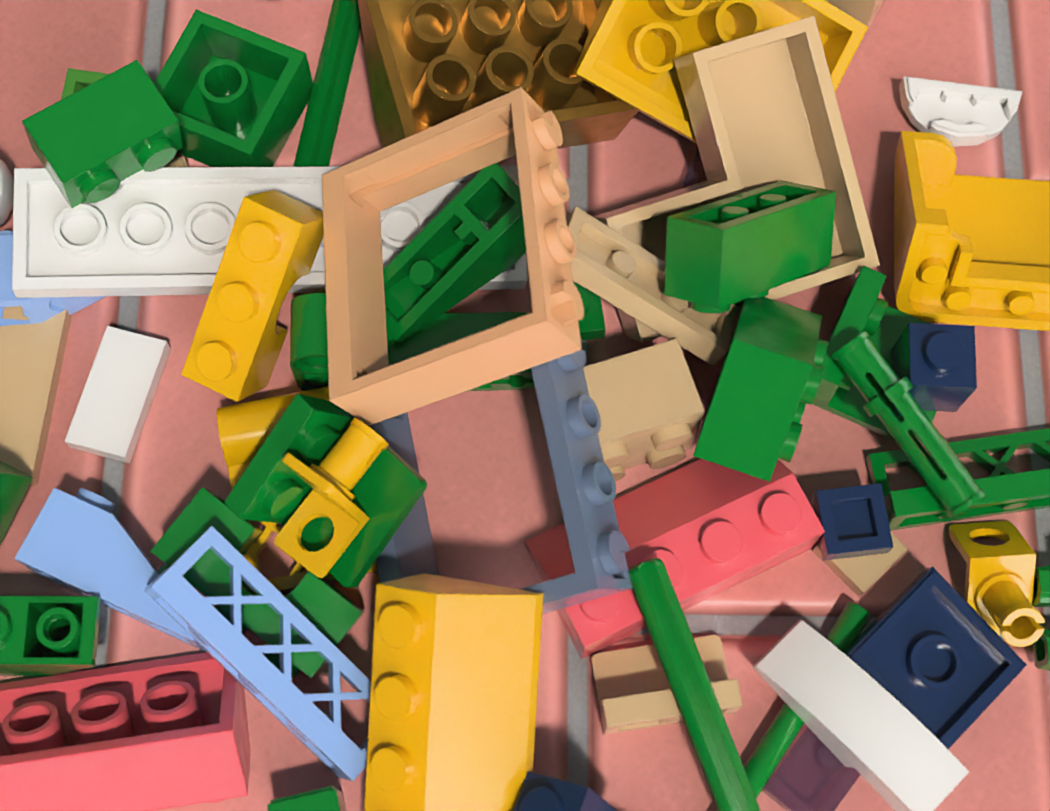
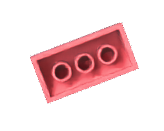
(707, 529)
(124, 738)

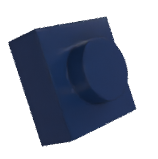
(852, 521)

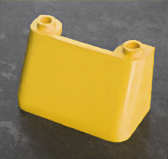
(968, 242)

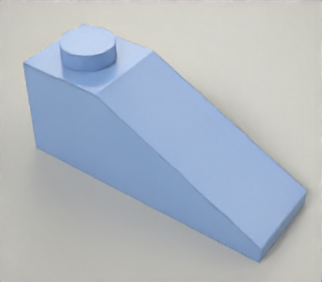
(95, 555)

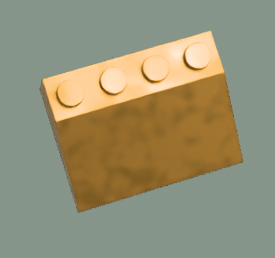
(457, 54)

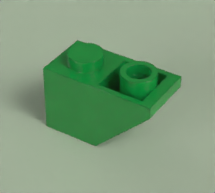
(48, 634)

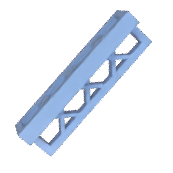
(251, 667)

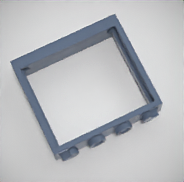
(582, 484)

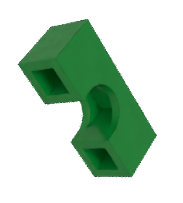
(313, 596)

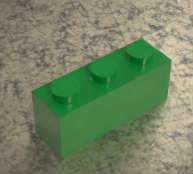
(748, 244)

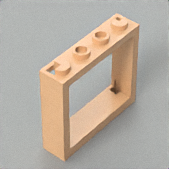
(353, 256)

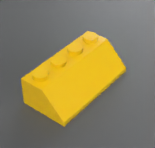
(452, 694)

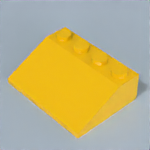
(637, 40)

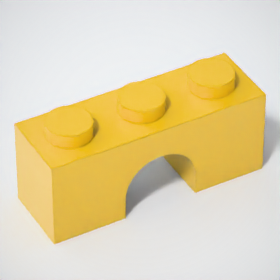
(264, 257)

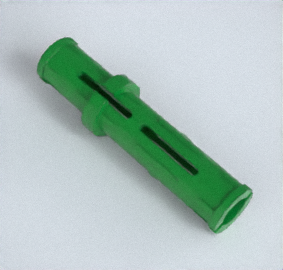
(956, 487)

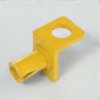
(331, 497)
(1000, 579)

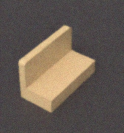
(637, 693)

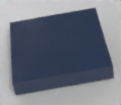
(936, 656)

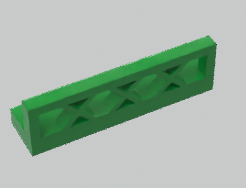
(1004, 488)

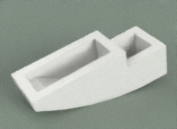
(860, 720)

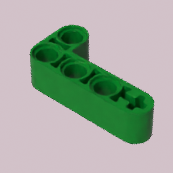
(310, 345)

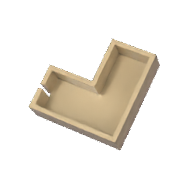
(760, 118)

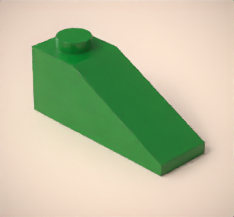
(456, 252)

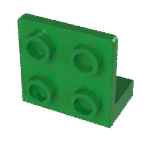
(884, 324)
(274, 492)

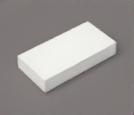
(118, 394)

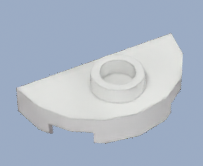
(957, 110)

